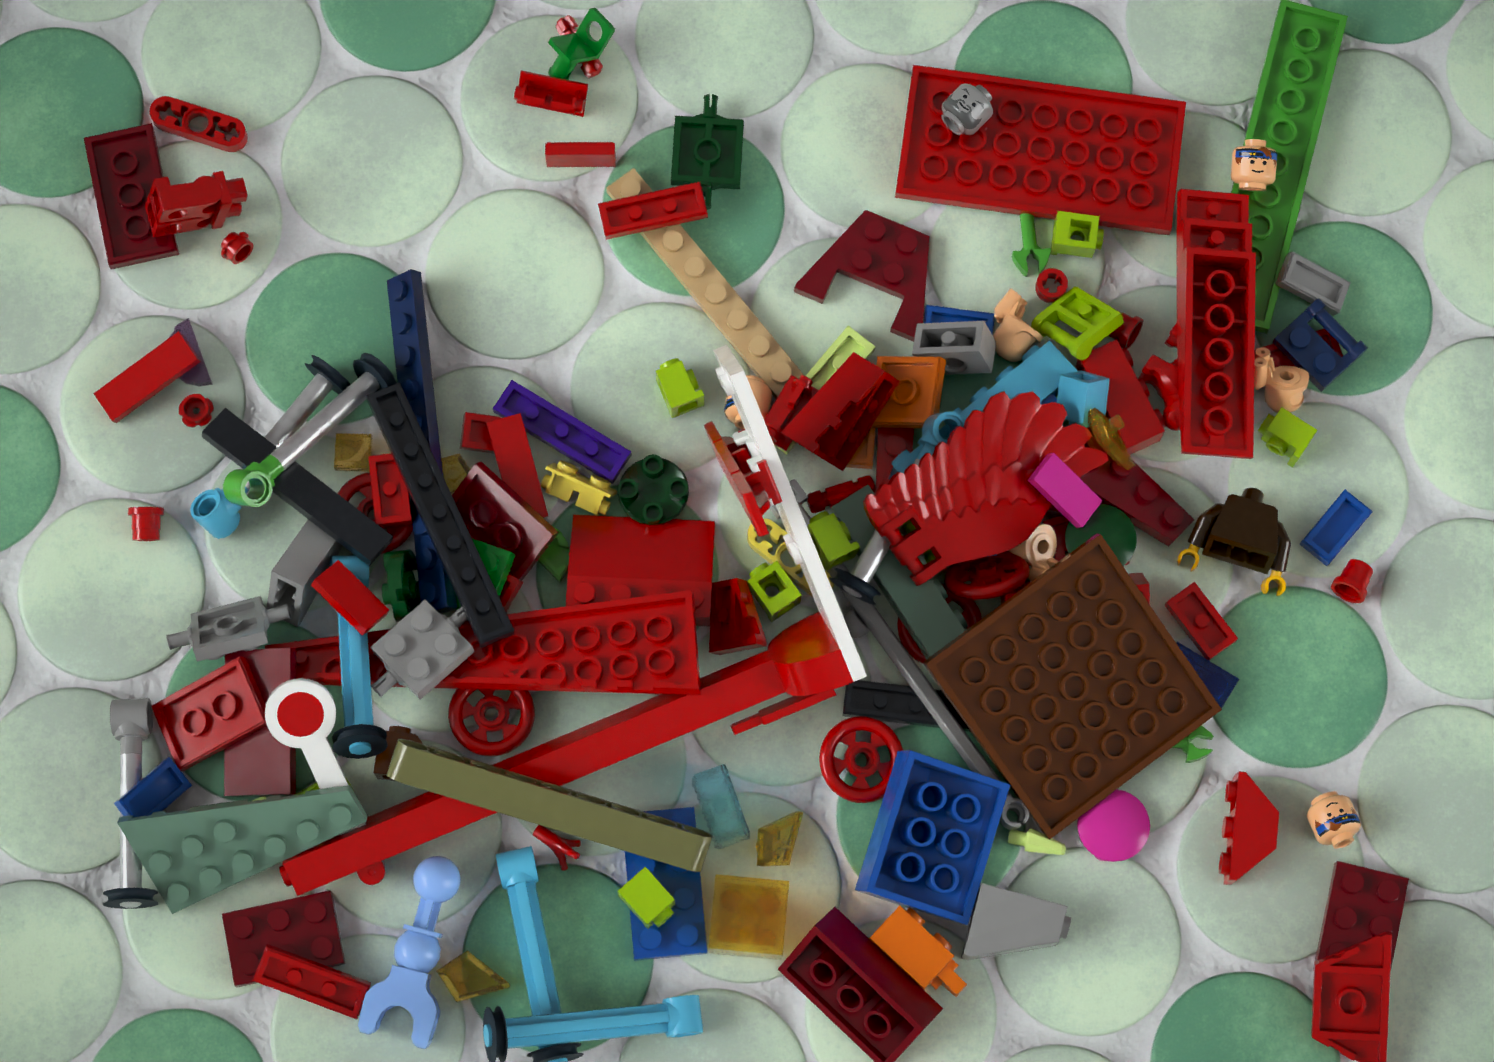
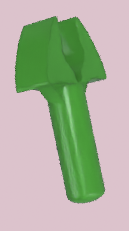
(1029, 247)
(1193, 753)

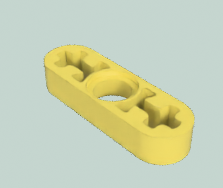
(764, 549)

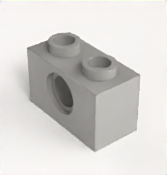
(964, 345)

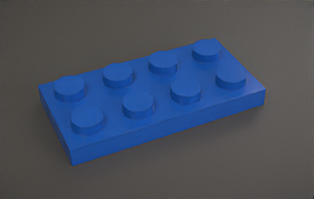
(685, 930)

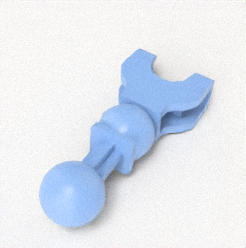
(416, 955)

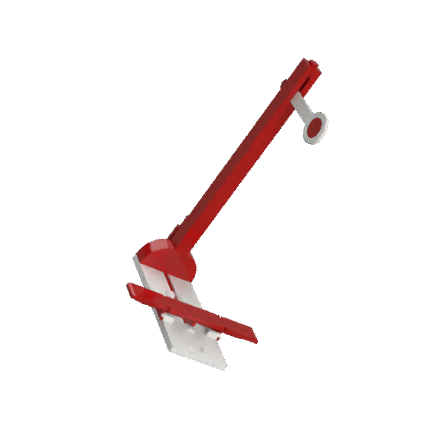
(801, 660)

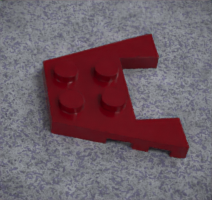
(880, 256)

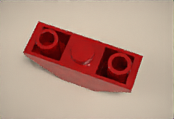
(1249, 828)

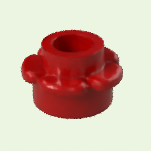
(236, 247)
(189, 404)

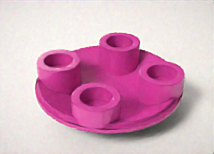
(1115, 827)

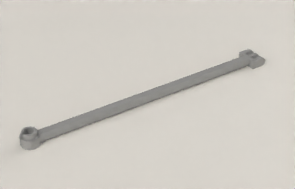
(920, 684)

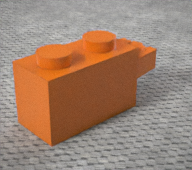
(917, 952)

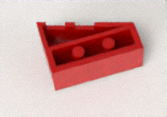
(842, 411)

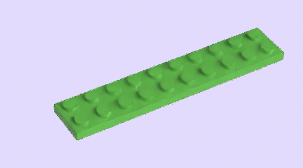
(1288, 118)

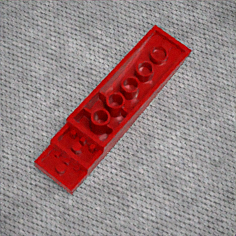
(1215, 323)

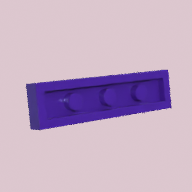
(563, 432)

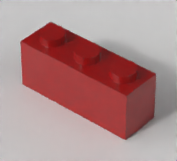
(1126, 396)

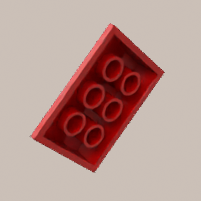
(631, 559)

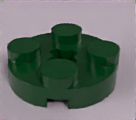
(401, 586)

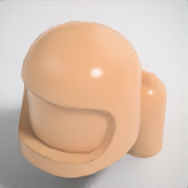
(1013, 335)
(1282, 384)
(1038, 550)

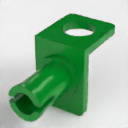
(580, 45)

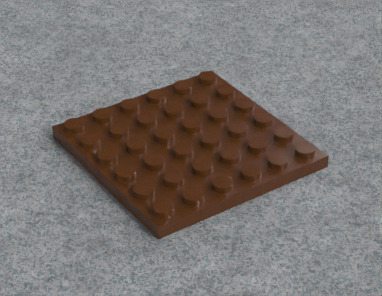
(1072, 685)

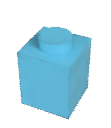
(1081, 393)

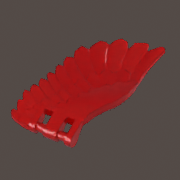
(975, 489)

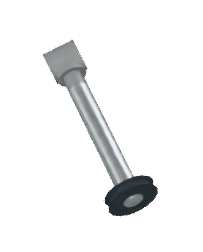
(130, 724)

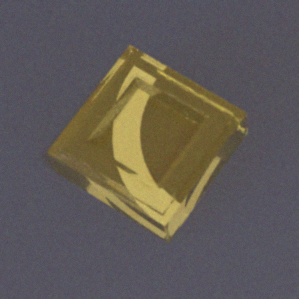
(352, 452)

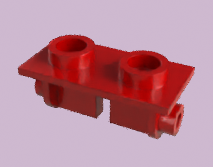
(551, 93)
(787, 405)

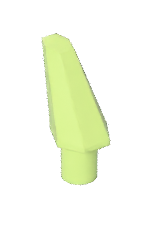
(1036, 842)

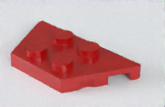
(1353, 999)

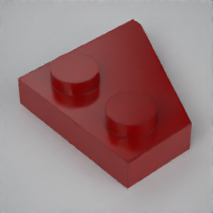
(734, 618)

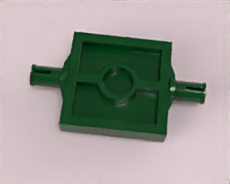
(707, 150)

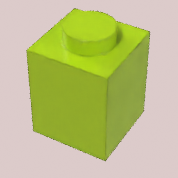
(647, 899)

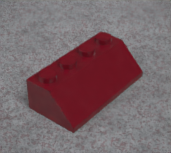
(859, 988)

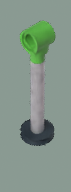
(371, 376)

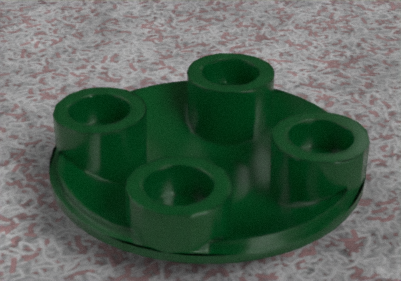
(653, 490)
(1114, 528)

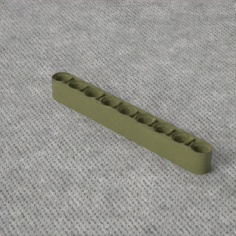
(549, 805)

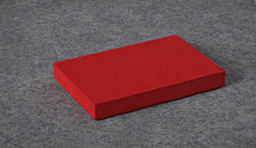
(211, 713)

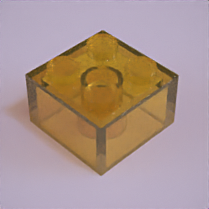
(748, 917)

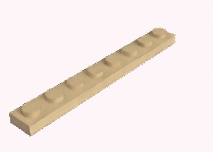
(713, 294)

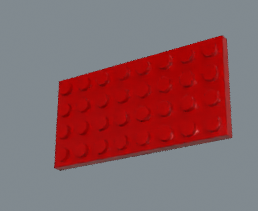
(1045, 151)

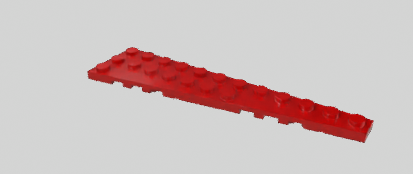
(588, 647)

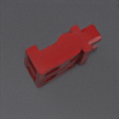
(193, 204)

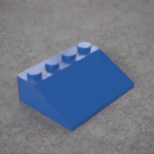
(932, 837)

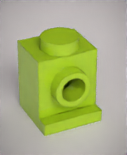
(1083, 225)
(678, 387)
(1286, 435)
(831, 540)
(773, 575)

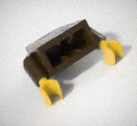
(1244, 535)

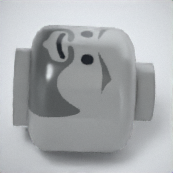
(967, 109)

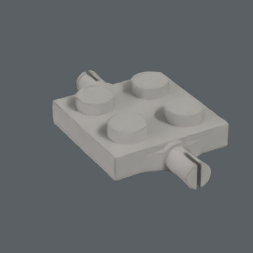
(228, 628)
(421, 650)

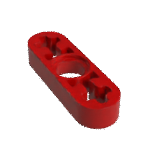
(178, 107)

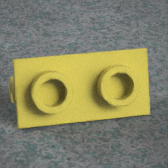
(591, 490)

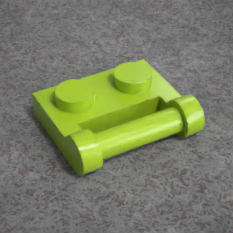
(1083, 314)

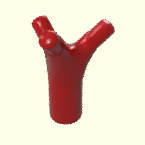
(558, 845)

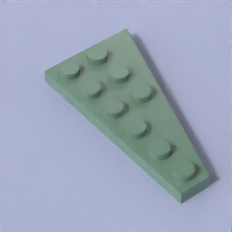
(224, 843)

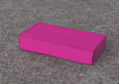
(1065, 490)

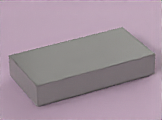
(1312, 282)

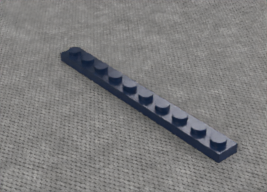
(416, 380)

